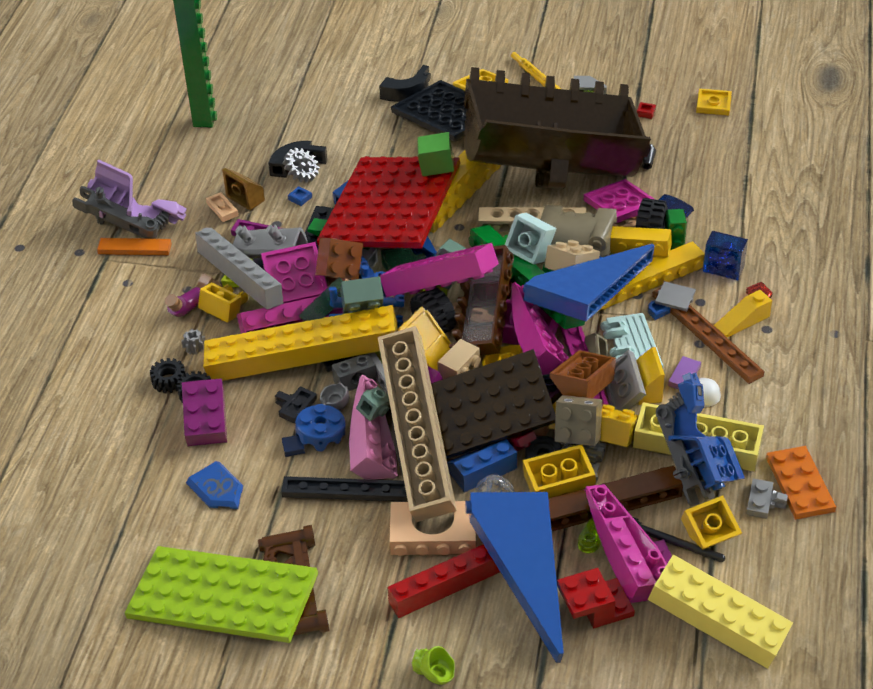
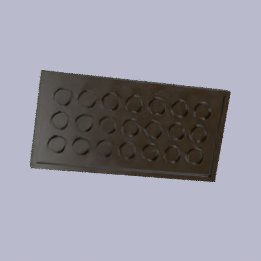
(489, 404)

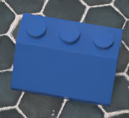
(479, 463)

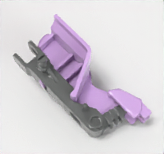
(113, 201)

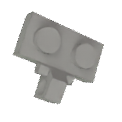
(763, 498)

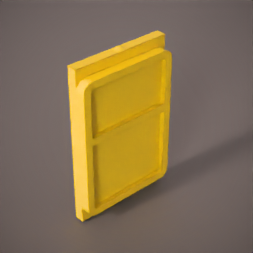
(434, 339)

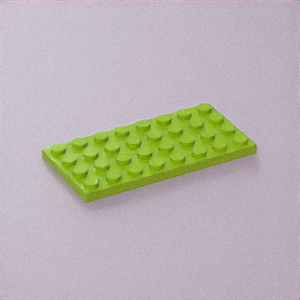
(222, 594)

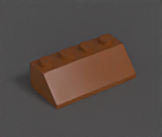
(584, 374)

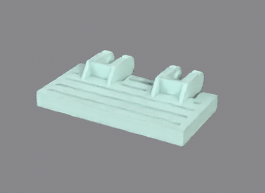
(629, 333)

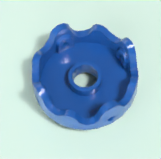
(320, 434)

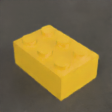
(559, 471)

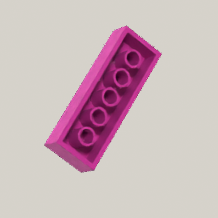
(439, 270)

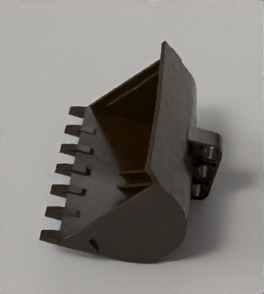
(552, 128)

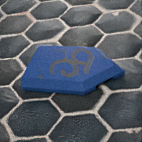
(216, 486)

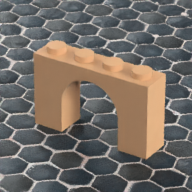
(409, 541)

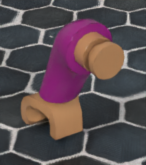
(182, 305)

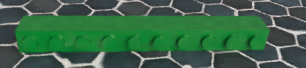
(195, 62)
(521, 270)

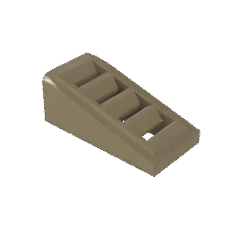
(596, 344)

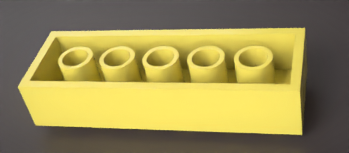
(744, 436)
(720, 611)

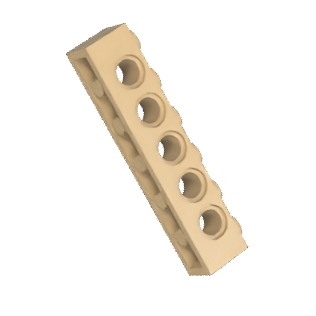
(502, 217)

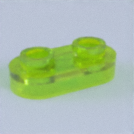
(589, 532)

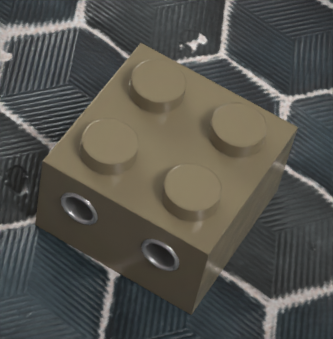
(578, 420)

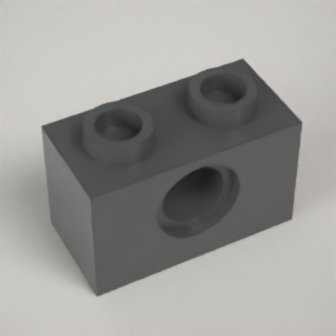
(350, 370)

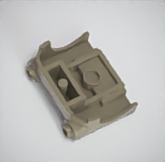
(582, 227)

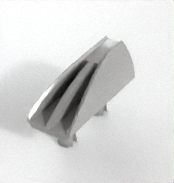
(259, 241)

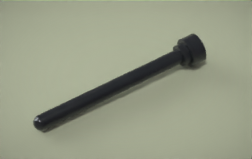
(682, 543)

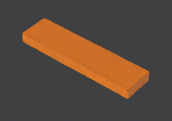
(134, 246)

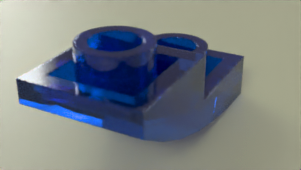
(675, 203)

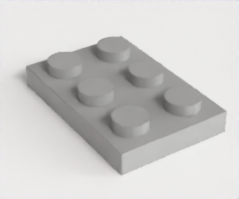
(627, 383)

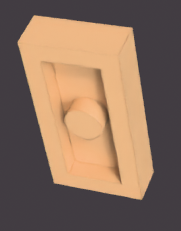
(222, 207)

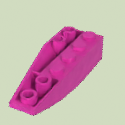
(276, 316)
(535, 333)
(627, 546)

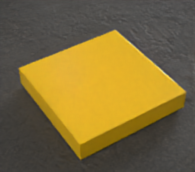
(714, 102)

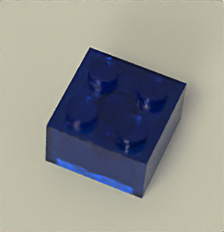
(725, 255)

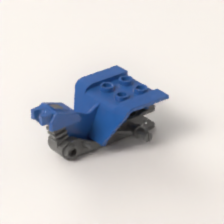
(699, 458)

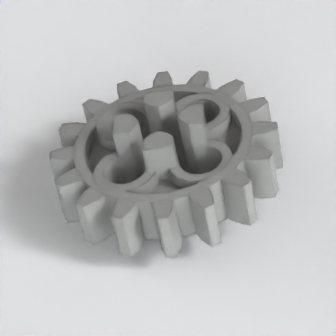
(301, 165)

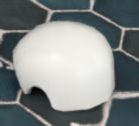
(711, 392)

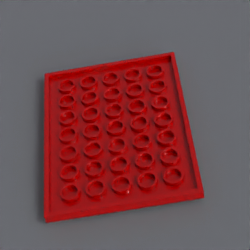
(388, 203)

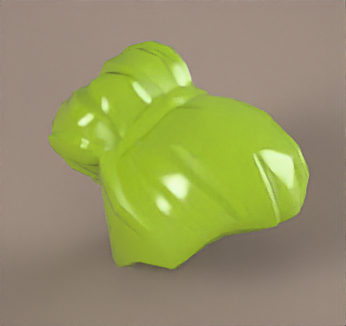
(434, 665)

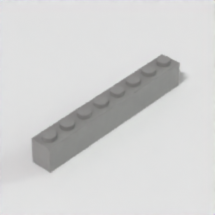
(239, 268)

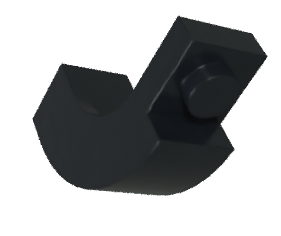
(398, 90)
(276, 164)

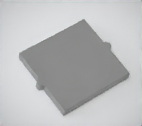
(675, 296)

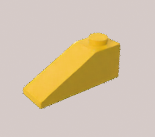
(745, 314)

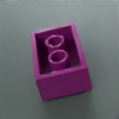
(204, 412)

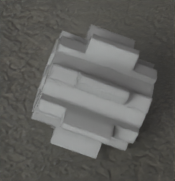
(193, 341)

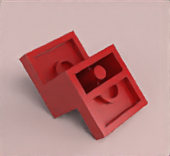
(593, 596)

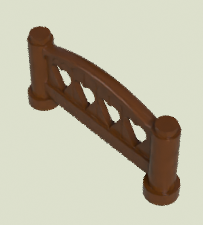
(295, 545)

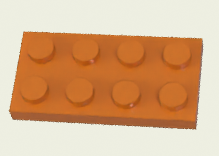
(801, 482)

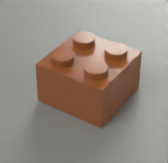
(339, 258)

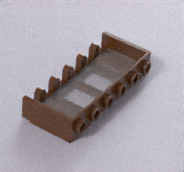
(485, 305)

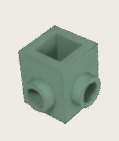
(373, 403)

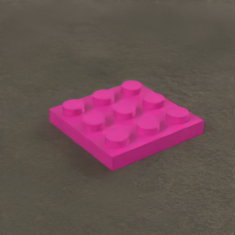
(620, 196)
(295, 271)

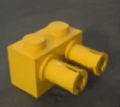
(221, 301)

